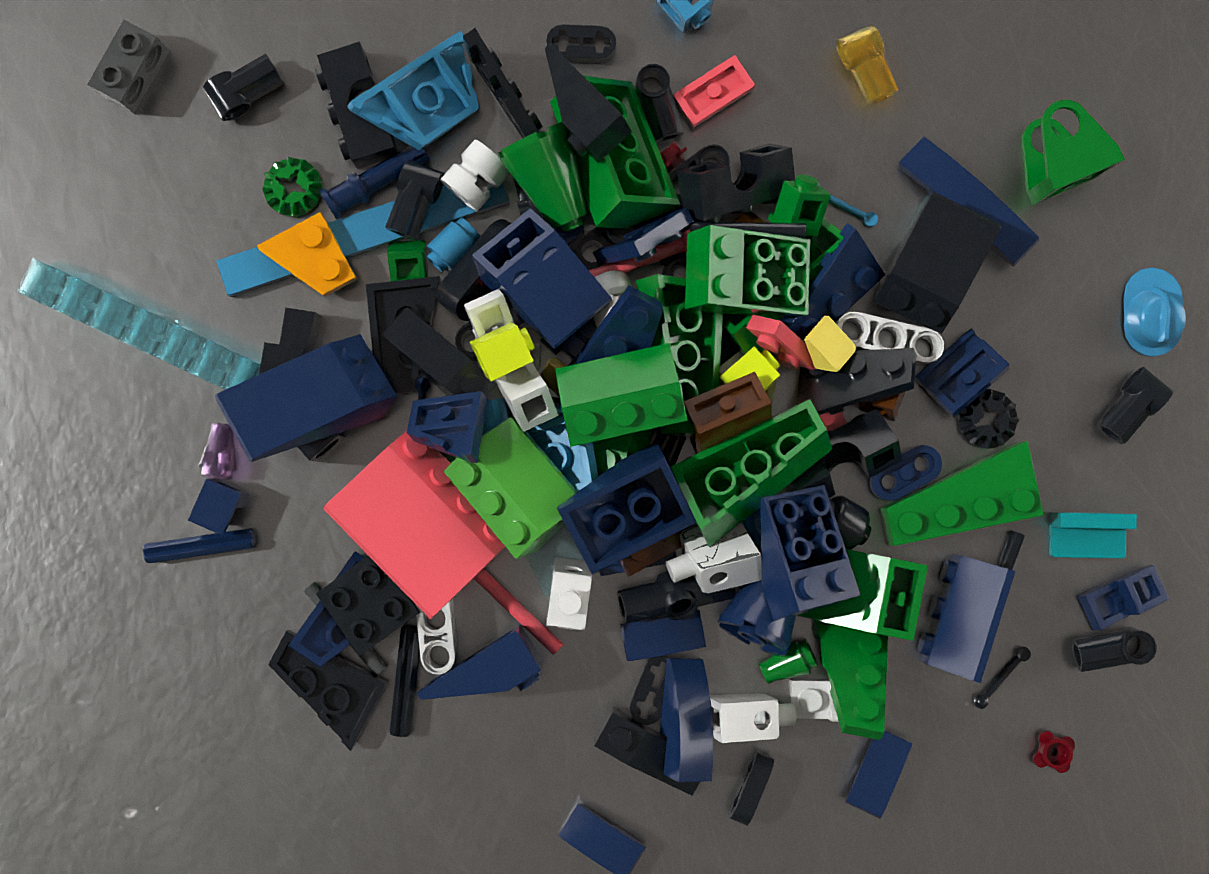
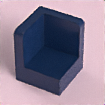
(217, 505)

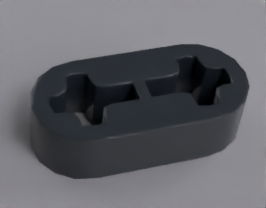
(584, 35)
(642, 690)
(751, 788)

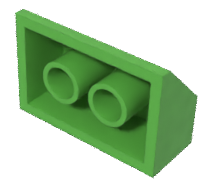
(513, 488)

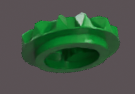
(297, 202)

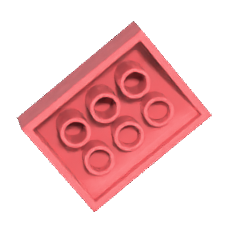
(415, 524)

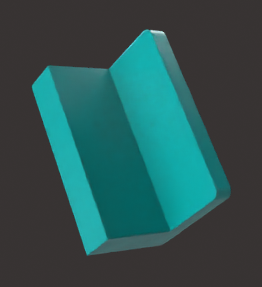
(1089, 534)

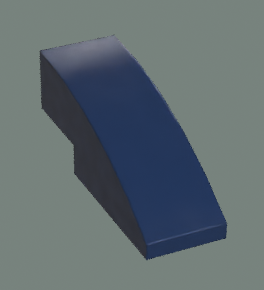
(687, 721)

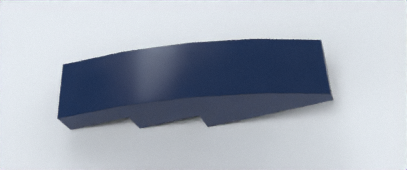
(945, 176)

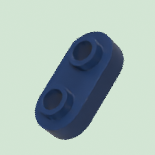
(905, 474)

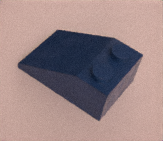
(626, 509)
(493, 669)

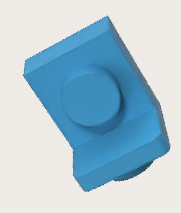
(685, 14)

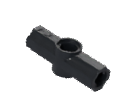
(665, 597)

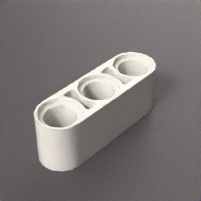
(904, 334)
(443, 636)

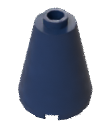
(751, 620)

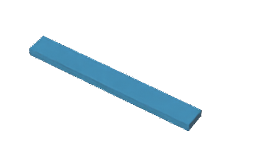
(355, 236)

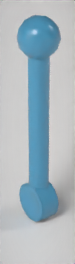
(868, 219)

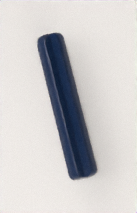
(199, 545)

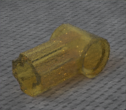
(863, 55)

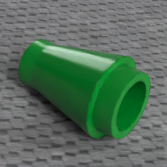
(797, 662)

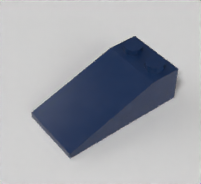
(307, 398)

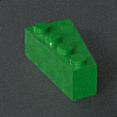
(692, 338)
(732, 476)

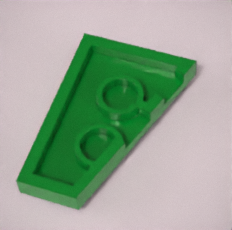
(857, 676)

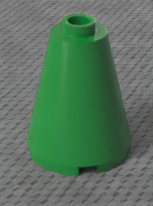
(549, 175)

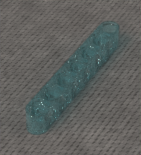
(135, 326)

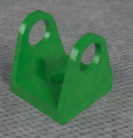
(1066, 158)

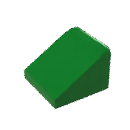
(407, 260)

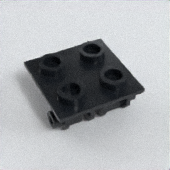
(367, 604)

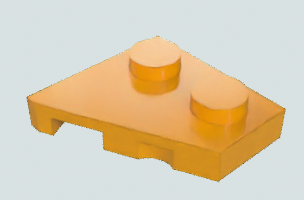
(311, 255)

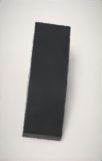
(297, 338)

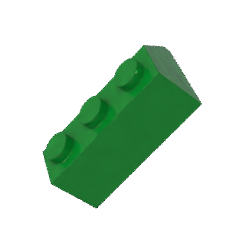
(620, 395)

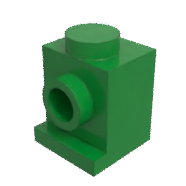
(801, 203)

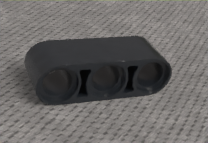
(463, 281)

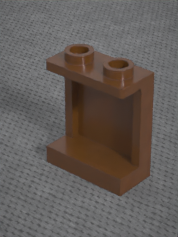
(727, 411)

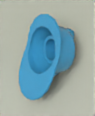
(1153, 312)

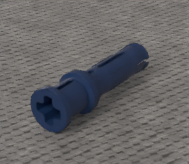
(359, 187)

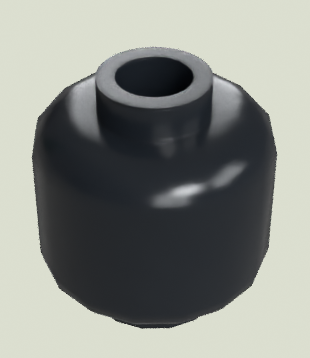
(852, 521)

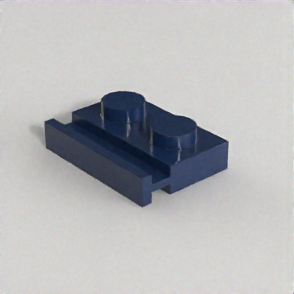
(962, 373)

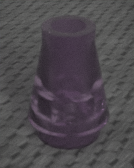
(219, 453)

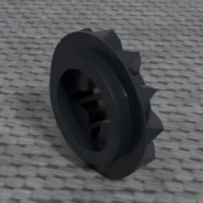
(983, 435)

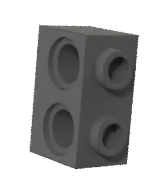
(128, 66)

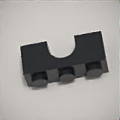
(346, 75)
(709, 188)
(862, 441)

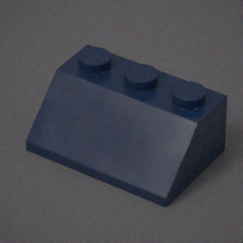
(965, 616)

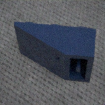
(541, 278)
(803, 554)

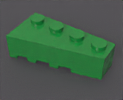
(979, 496)

